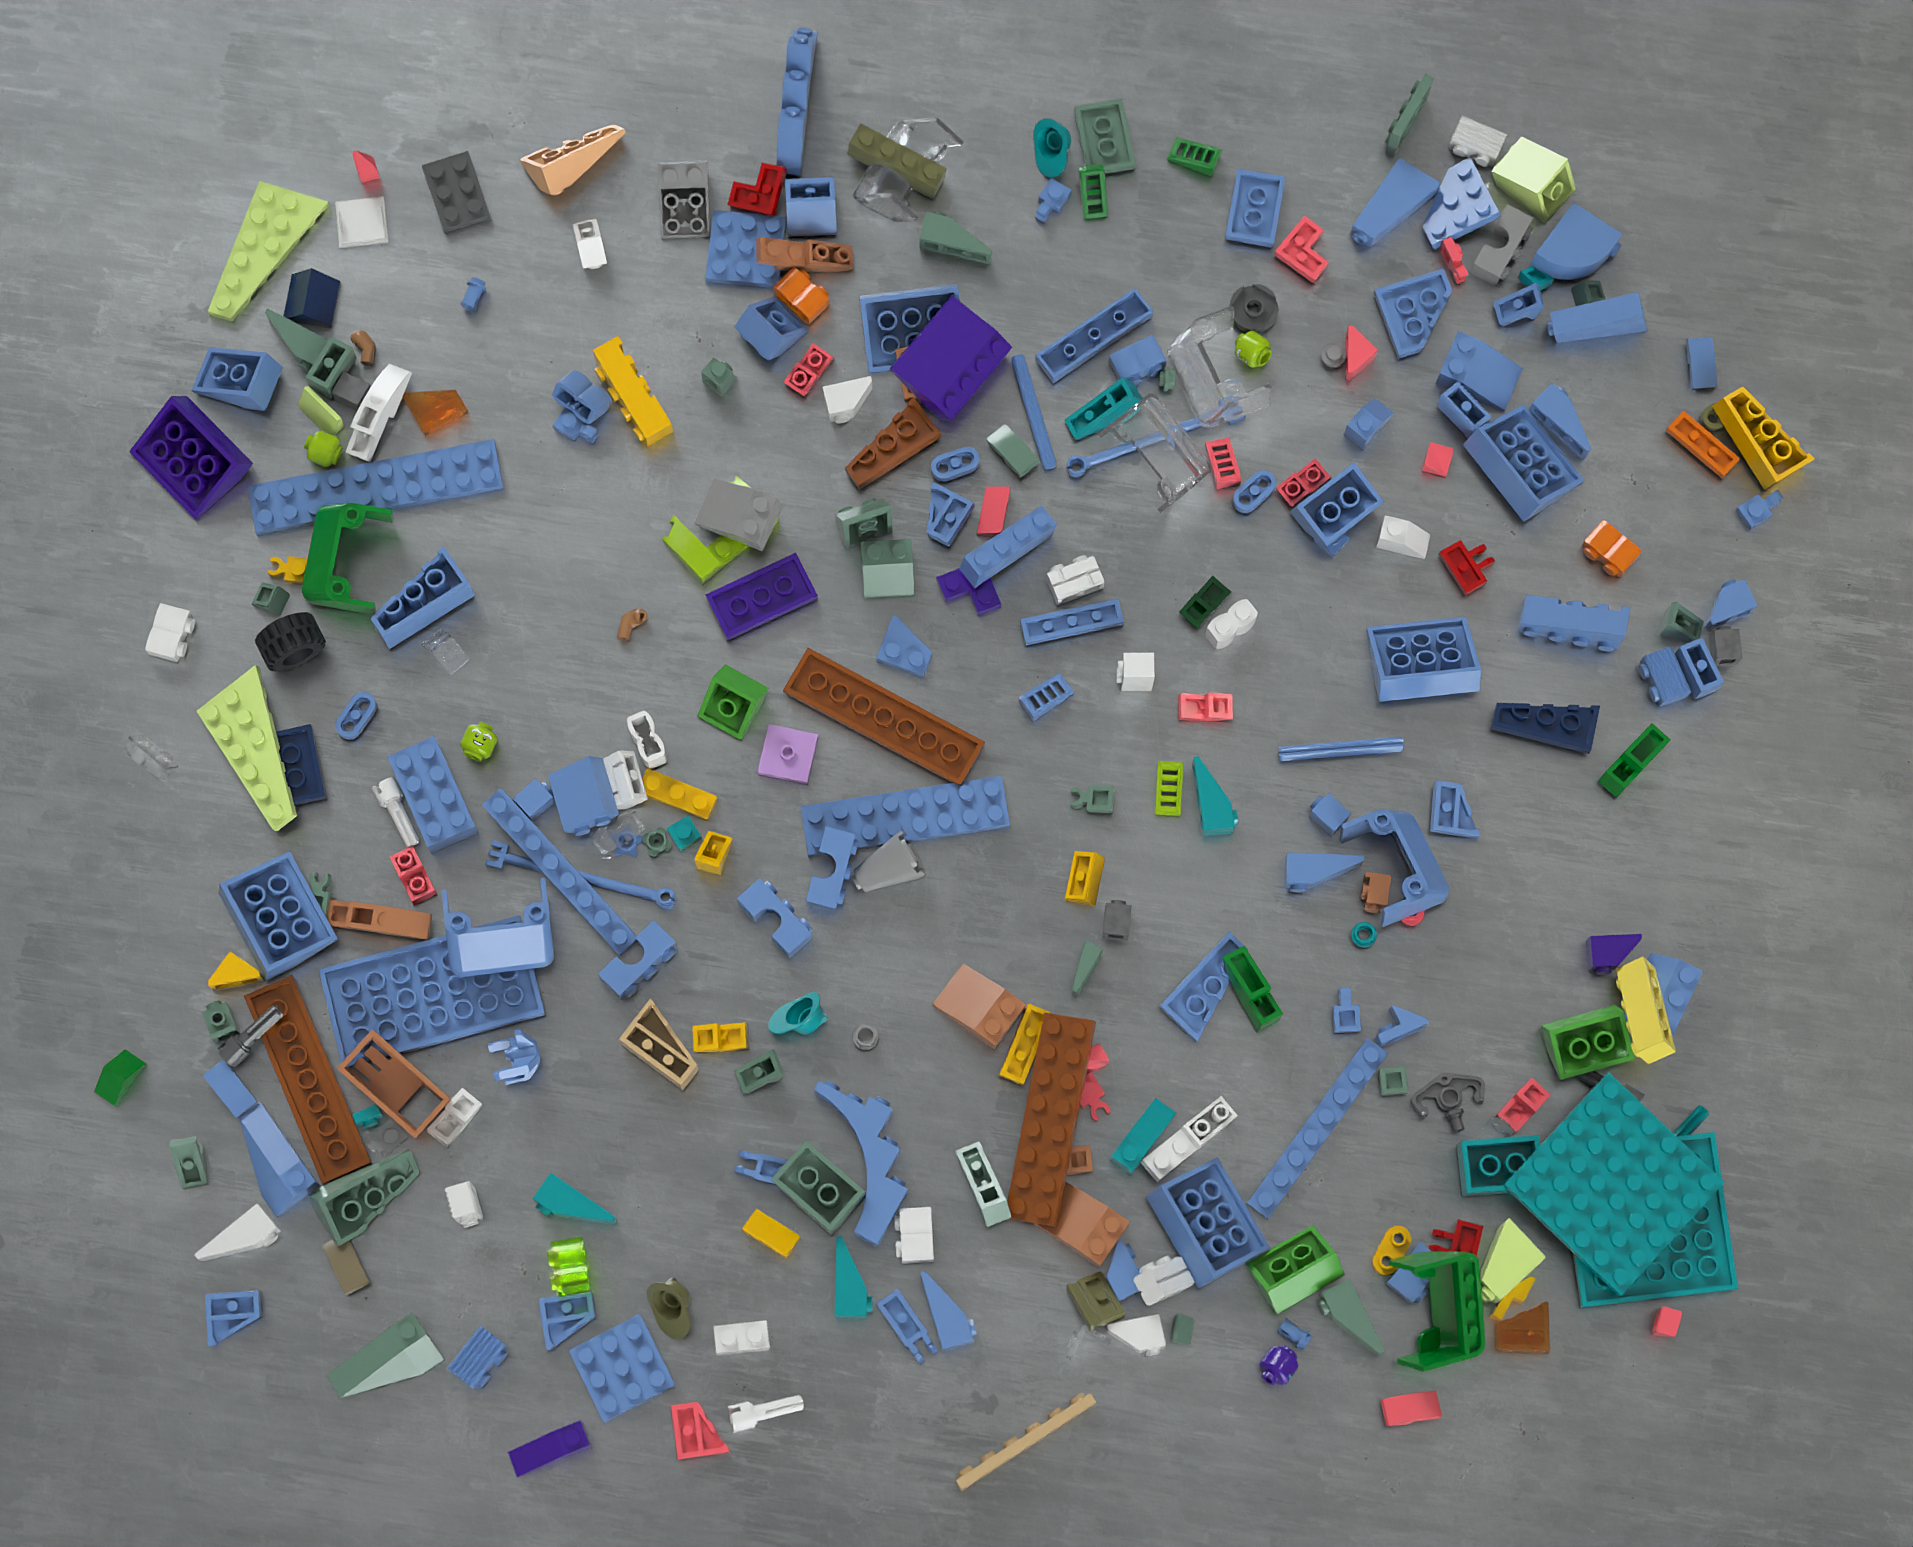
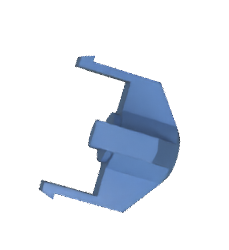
(523, 1054)

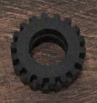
(290, 641)

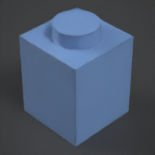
(535, 799)
(1329, 814)

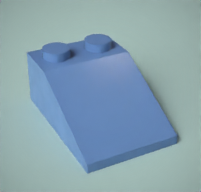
(1480, 370)
(238, 377)

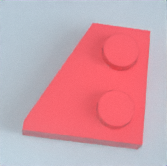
(694, 1432)

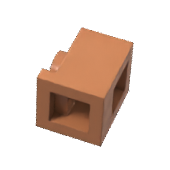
(1375, 892)

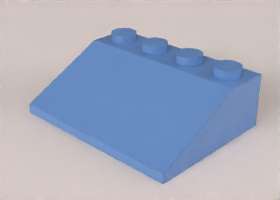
(896, 319)
(1523, 462)
(1423, 659)
(276, 915)
(1207, 1222)

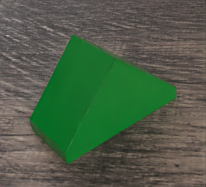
(118, 1076)

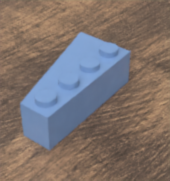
(1574, 622)

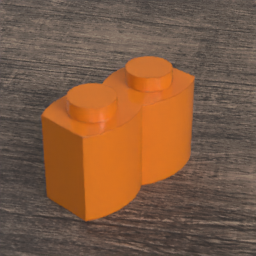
(801, 295)
(1611, 549)

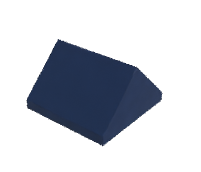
(312, 298)

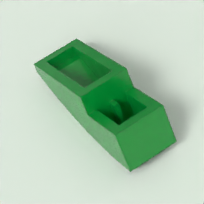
(1634, 760)
(1252, 988)

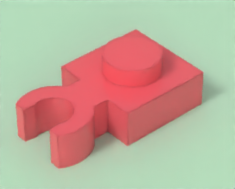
(1452, 256)
(1091, 1096)

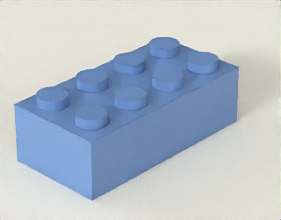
(432, 794)

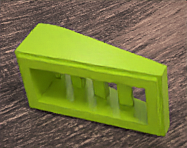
(1169, 767)

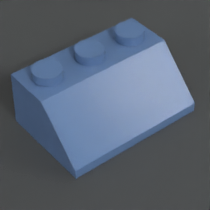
(1337, 505)
(1677, 985)

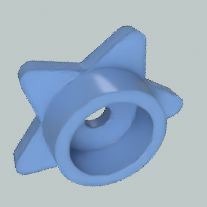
(629, 848)

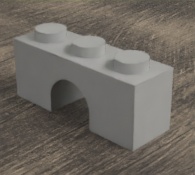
(1493, 263)

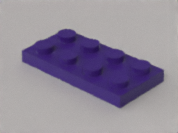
(761, 596)

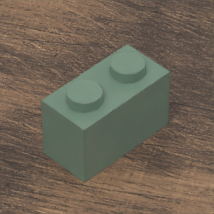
(330, 365)

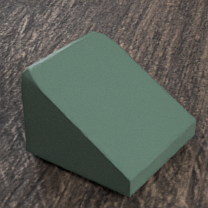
(1587, 292)
(271, 598)
(1182, 1329)

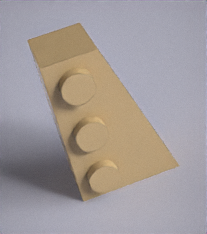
(658, 1046)

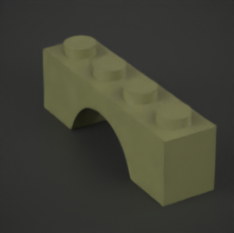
(874, 148)

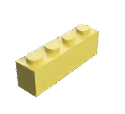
(1645, 1010)

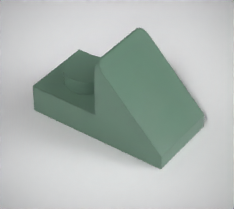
(759, 1072)
(189, 1161)

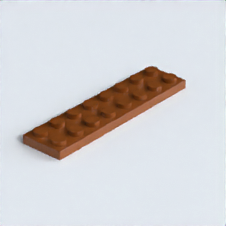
(884, 717)
(309, 1082)
(1050, 1119)

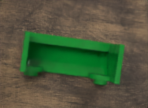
(319, 583)
(1455, 1308)

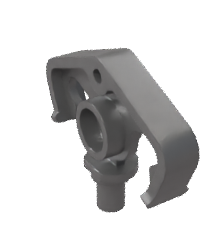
(1447, 1091)

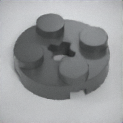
(1266, 304)

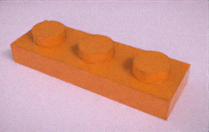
(1702, 444)

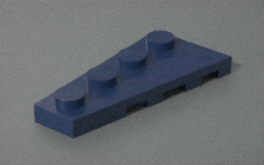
(1561, 726)

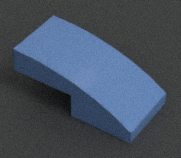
(1702, 362)
(229, 1088)

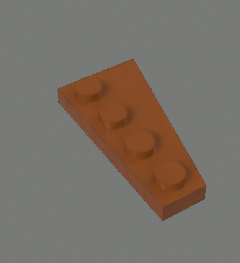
(900, 440)

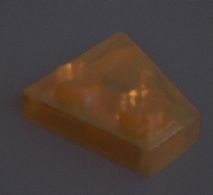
(435, 408)
(1525, 1332)

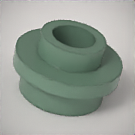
(1167, 379)

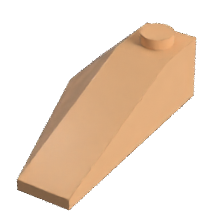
(563, 166)

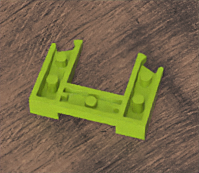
(702, 560)

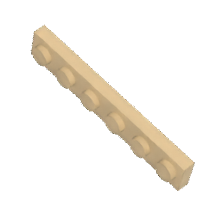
(1034, 1434)

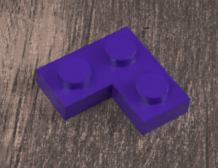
(956, 584)

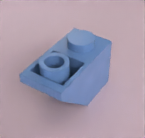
(1122, 1272)

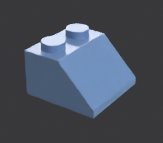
(770, 327)

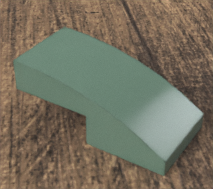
(1013, 450)

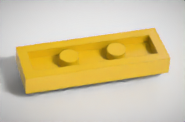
(678, 794)
(1023, 1046)

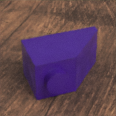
(1608, 951)

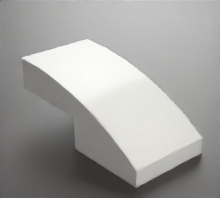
(454, 1118)

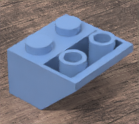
(811, 206)

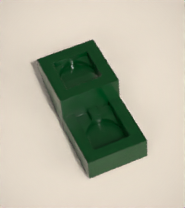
(1205, 602)

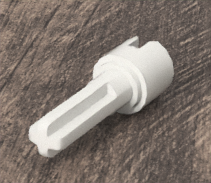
(390, 796)
(745, 1415)

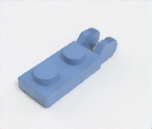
(766, 1166)
(905, 1323)

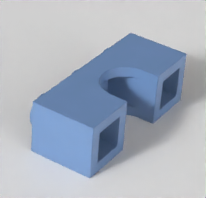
(828, 890)
(761, 900)
(624, 978)

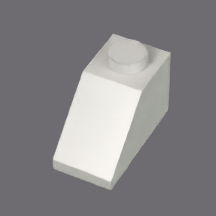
(589, 244)
(846, 398)
(1403, 537)
(1140, 1334)

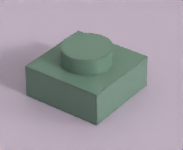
(1393, 1081)

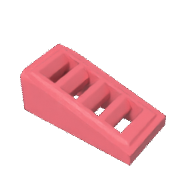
(1224, 481)

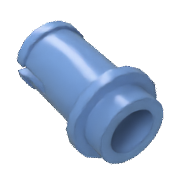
(473, 293)
(1295, 1333)

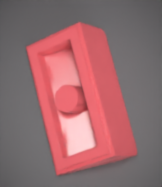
(993, 511)

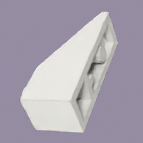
(245, 1234)

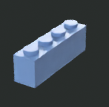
(1008, 546)

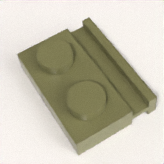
(1095, 1300)

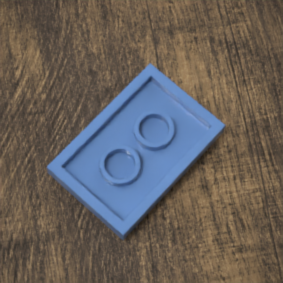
(1255, 208)

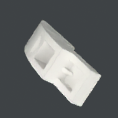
(375, 410)
(1189, 1139)

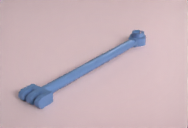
(1086, 462)
(654, 895)

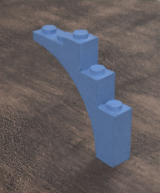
(795, 97)
(867, 1122)

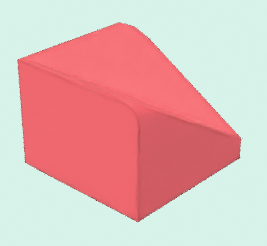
(365, 166)
(1437, 459)
(1097, 1059)
(1666, 1322)

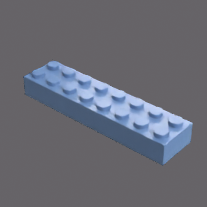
(1094, 335)

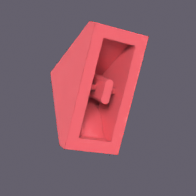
(1358, 353)

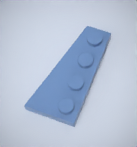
(1198, 994)

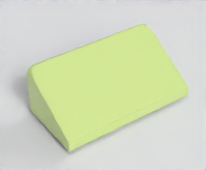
(320, 412)

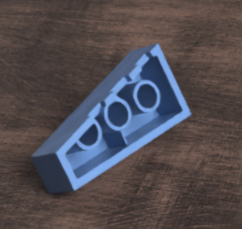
(422, 600)

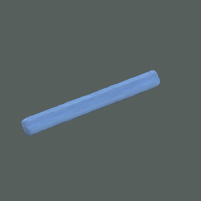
(1033, 411)
(1339, 749)

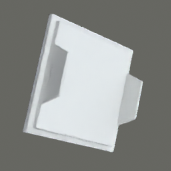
(361, 221)

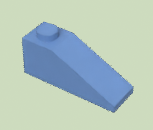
(1558, 414)
(1311, 869)
(949, 1319)

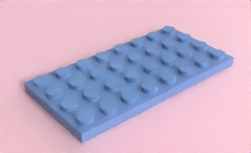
(419, 1001)

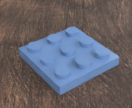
(734, 248)
(622, 1368)

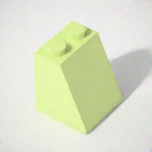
(1535, 178)
(1507, 1262)

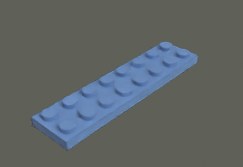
(918, 812)

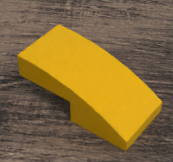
(720, 1037)
(1517, 1294)

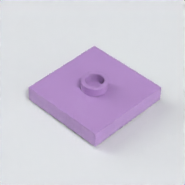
(787, 754)

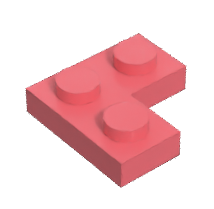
(1297, 250)

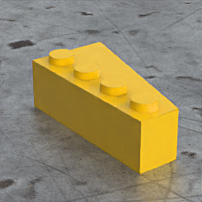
(631, 392)
(1760, 438)

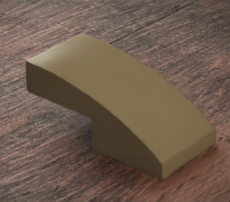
(346, 1266)

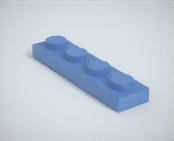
(1071, 622)

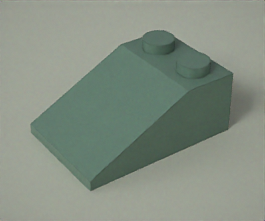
(864, 522)
(819, 1187)

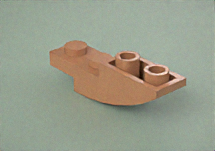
(809, 256)
(379, 919)

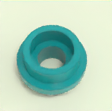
(1369, 929)

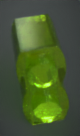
(570, 1267)

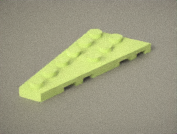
(264, 241)
(248, 739)

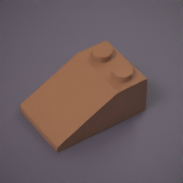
(979, 1006)
(1087, 1226)

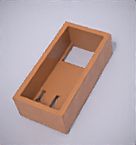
(393, 1083)

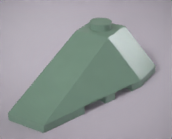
(355, 1199)
(393, 1356)

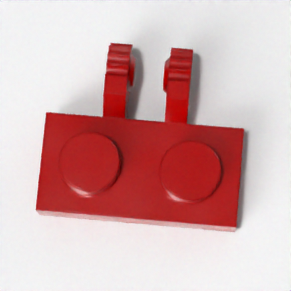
(1464, 568)
(1465, 1238)

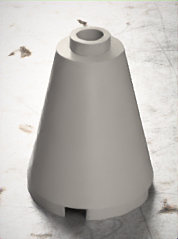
(889, 865)

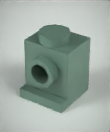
(718, 376)
(223, 1030)

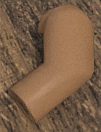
(367, 345)
(630, 620)

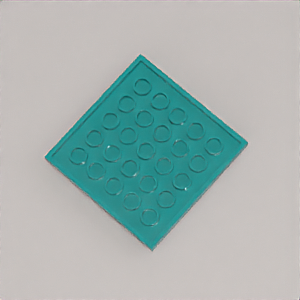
(1613, 1184)
(1692, 1263)

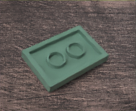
(1408, 114)
(1105, 136)

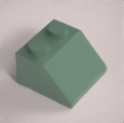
(887, 568)

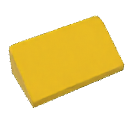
(1084, 878)
(771, 1233)

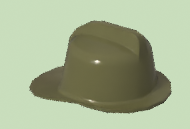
(670, 1306)

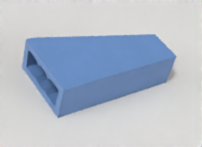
(1394, 201)
(1598, 319)

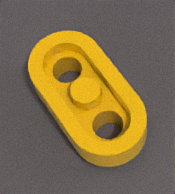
(1390, 1249)

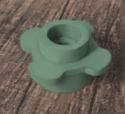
(658, 834)

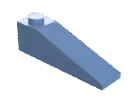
(277, 1166)

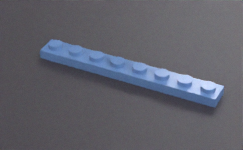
(560, 871)
(1317, 1128)

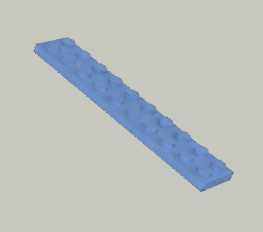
(380, 484)

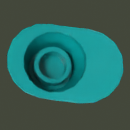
(1051, 147)
(799, 1015)

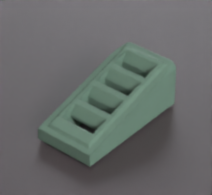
(1088, 961)

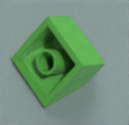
(732, 701)

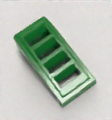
(1199, 166)
(1091, 170)

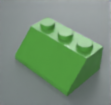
(1588, 1041)
(1295, 1269)

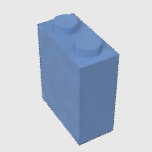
(583, 795)

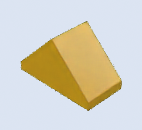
(713, 853)
(234, 973)

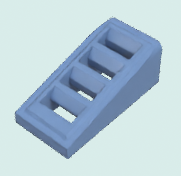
(1028, 706)

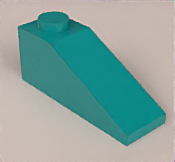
(1103, 409)
(1213, 804)
(1142, 1136)
(566, 1202)
(850, 1290)

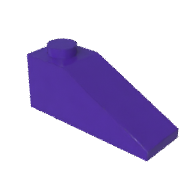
(550, 1448)

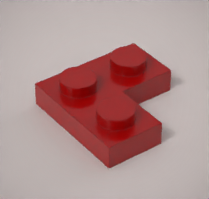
(762, 197)

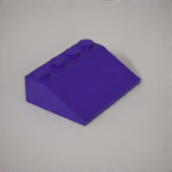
(950, 359)
(190, 455)

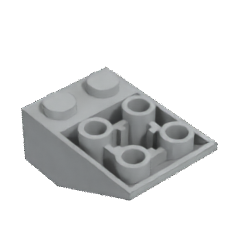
(684, 199)

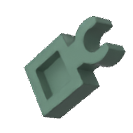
(1098, 798)
(319, 890)

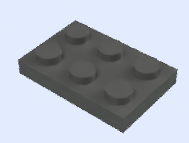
(456, 192)

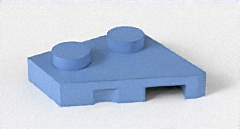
(947, 514)
(904, 649)
(1451, 811)
(230, 1313)
(565, 1316)

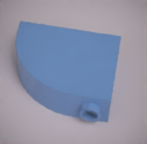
(1577, 246)

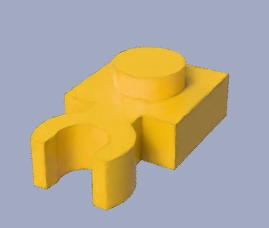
(293, 569)

